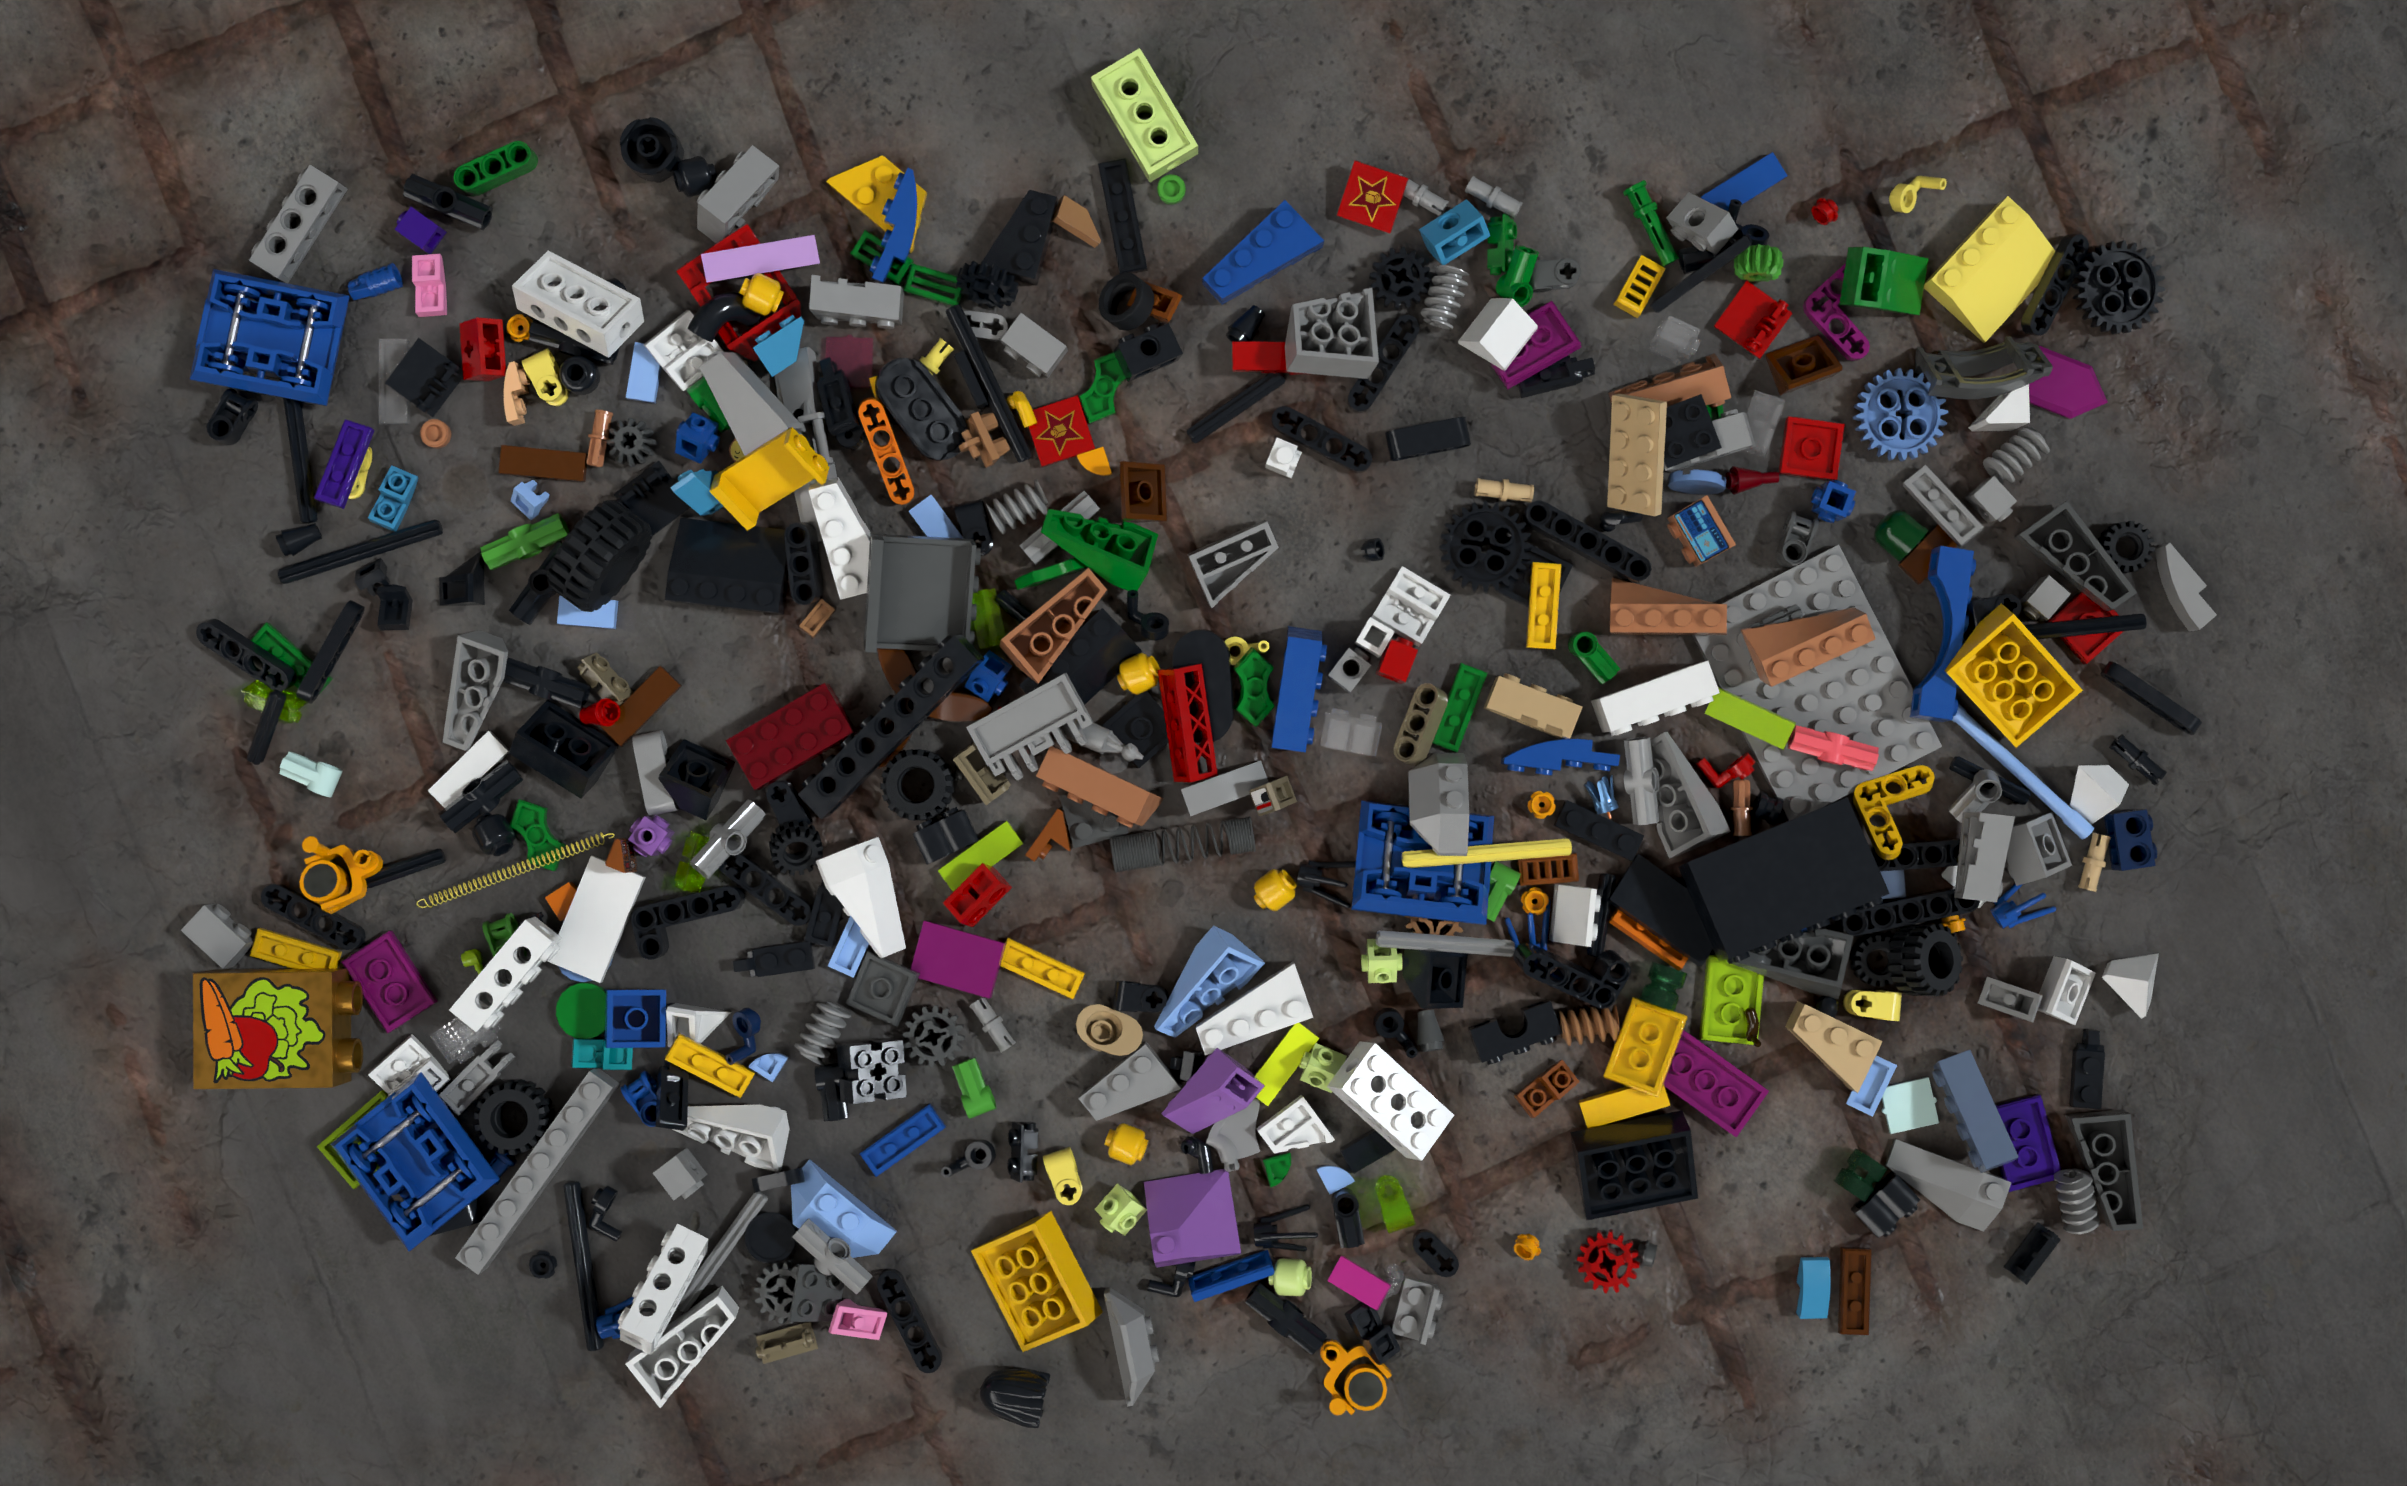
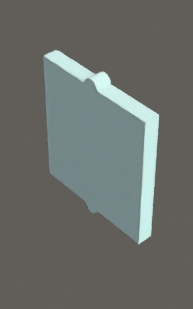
(1909, 1105)

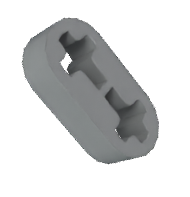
(987, 319)

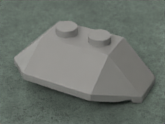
(1441, 802)
(1132, 1343)

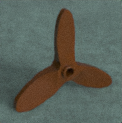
(955, 707)

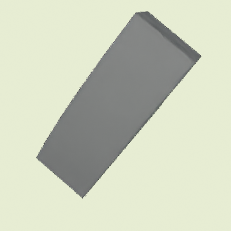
(2183, 588)
(1224, 788)

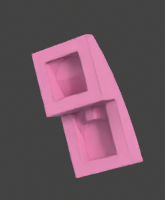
(430, 285)

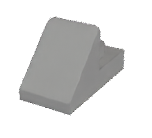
(2010, 999)

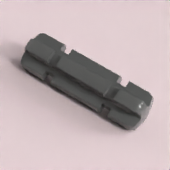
(1791, 613)

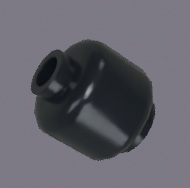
(694, 176)
(571, 371)
(493, 834)

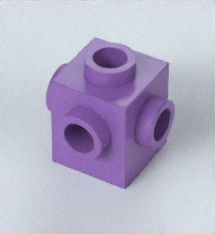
(660, 835)

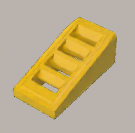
(1626, 304)

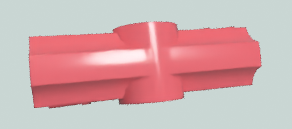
(1833, 748)

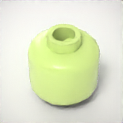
(1291, 1277)

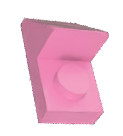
(857, 1320)

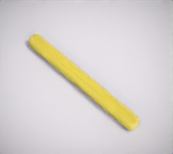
(1490, 853)

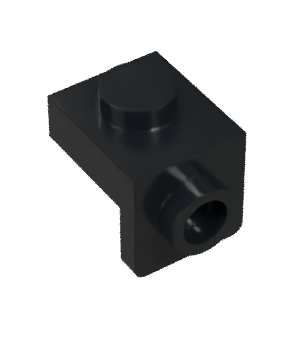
(394, 608)

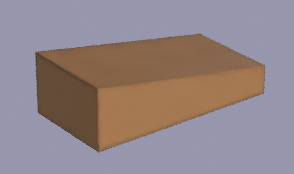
(817, 618)

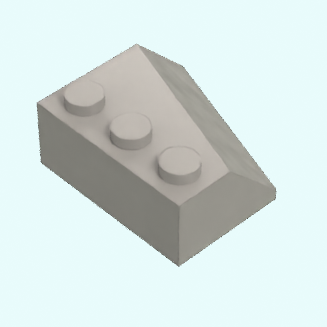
(1333, 336)

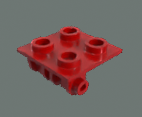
(1753, 319)

